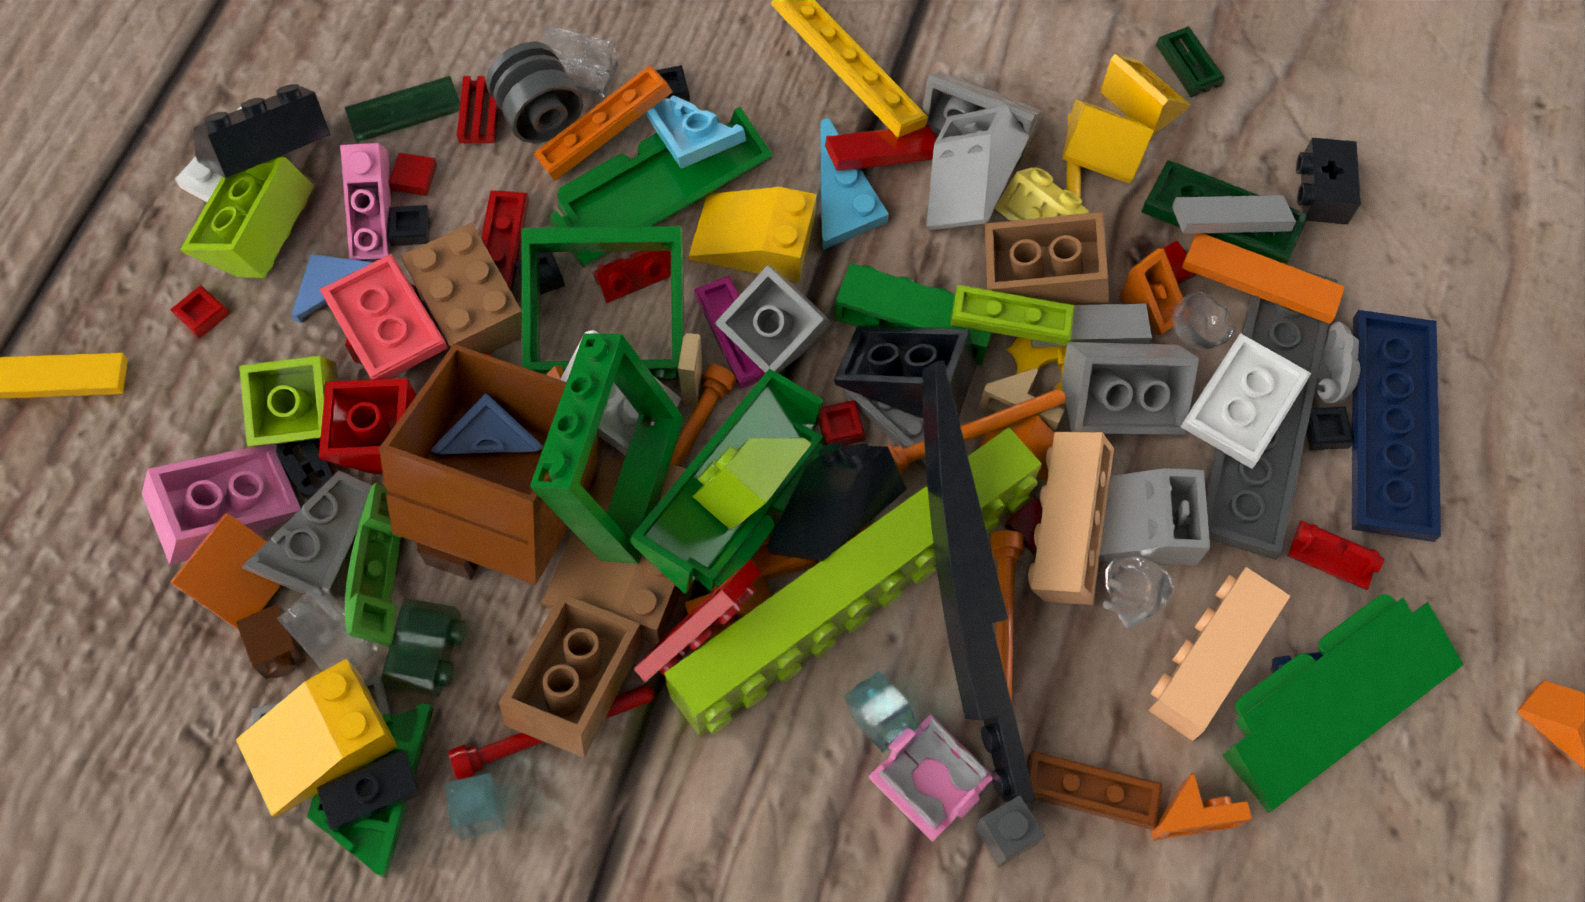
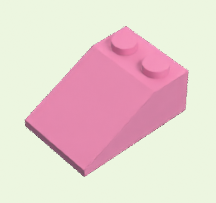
(196, 493)

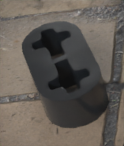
(299, 471)

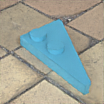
(691, 132)
(847, 198)

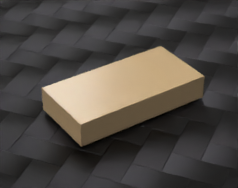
(690, 369)

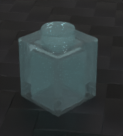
(880, 710)
(475, 805)

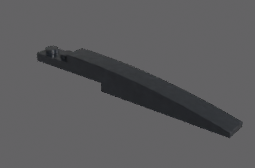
(969, 586)

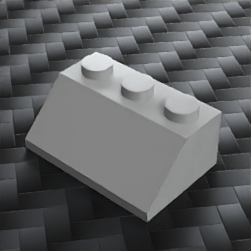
(954, 96)
(1128, 387)

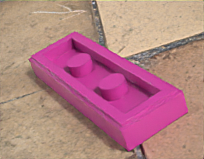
(714, 301)

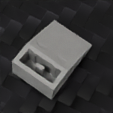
(972, 166)
(1157, 517)

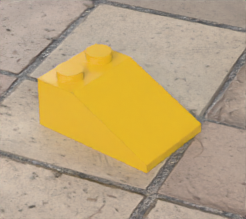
(756, 230)
(315, 737)

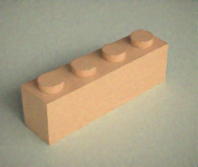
(1072, 518)
(1218, 654)

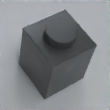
(1009, 831)

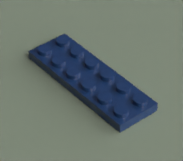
(1396, 427)

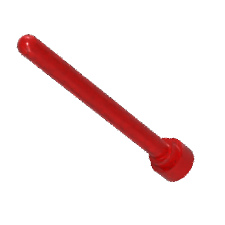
(470, 760)

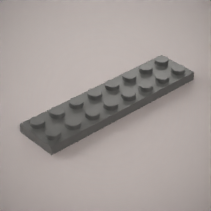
(1254, 505)

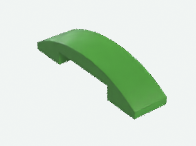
(372, 573)

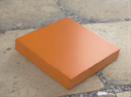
(216, 575)

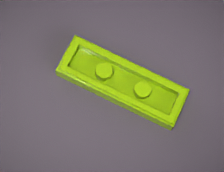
(1012, 315)

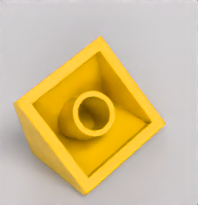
(1141, 93)
(1105, 141)

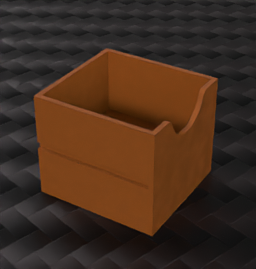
(476, 502)

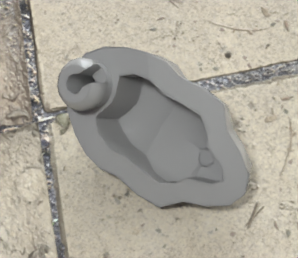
(1339, 364)

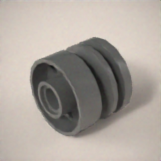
(534, 92)

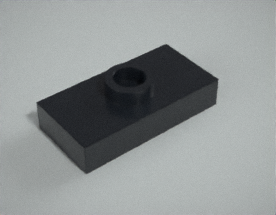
(368, 791)

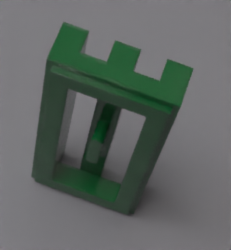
(1184, 62)

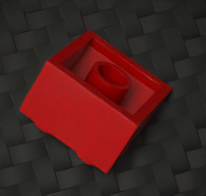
(360, 418)

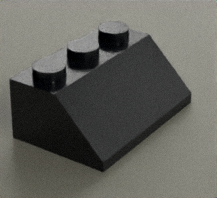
(260, 131)

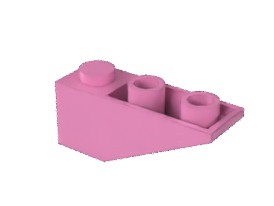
(366, 199)

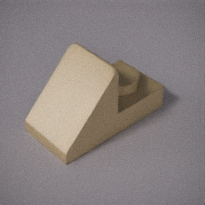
(1014, 390)

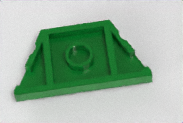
(376, 838)

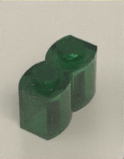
(422, 648)

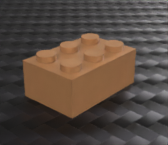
(1049, 258)
(465, 291)
(571, 675)

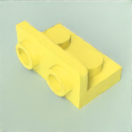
(1036, 196)

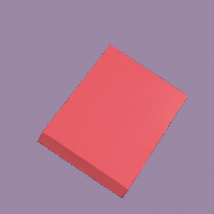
(383, 319)

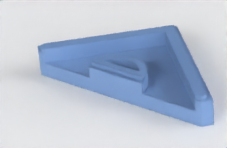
(318, 274)
(486, 431)

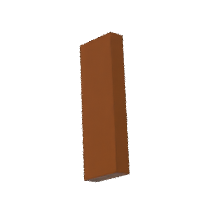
(1094, 790)

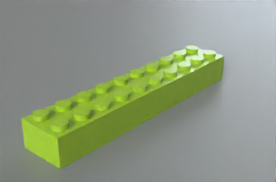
(837, 594)

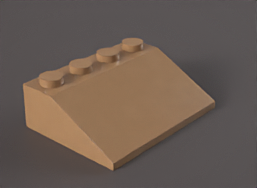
(622, 588)

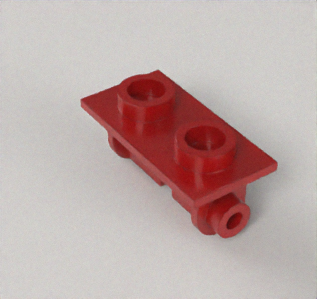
(633, 273)
(1335, 555)

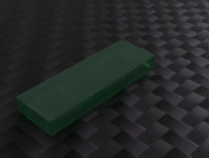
(403, 109)

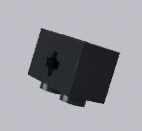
(1329, 180)

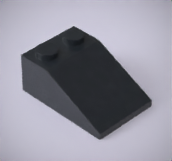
(890, 362)
(836, 500)

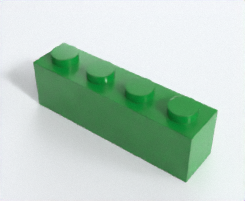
(893, 301)

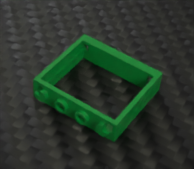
(599, 240)
(597, 365)

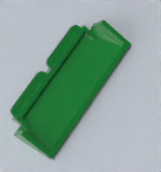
(652, 185)
(688, 539)
(1325, 708)

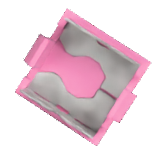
(931, 777)

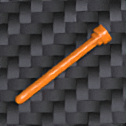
(716, 382)
(984, 425)
(1006, 547)

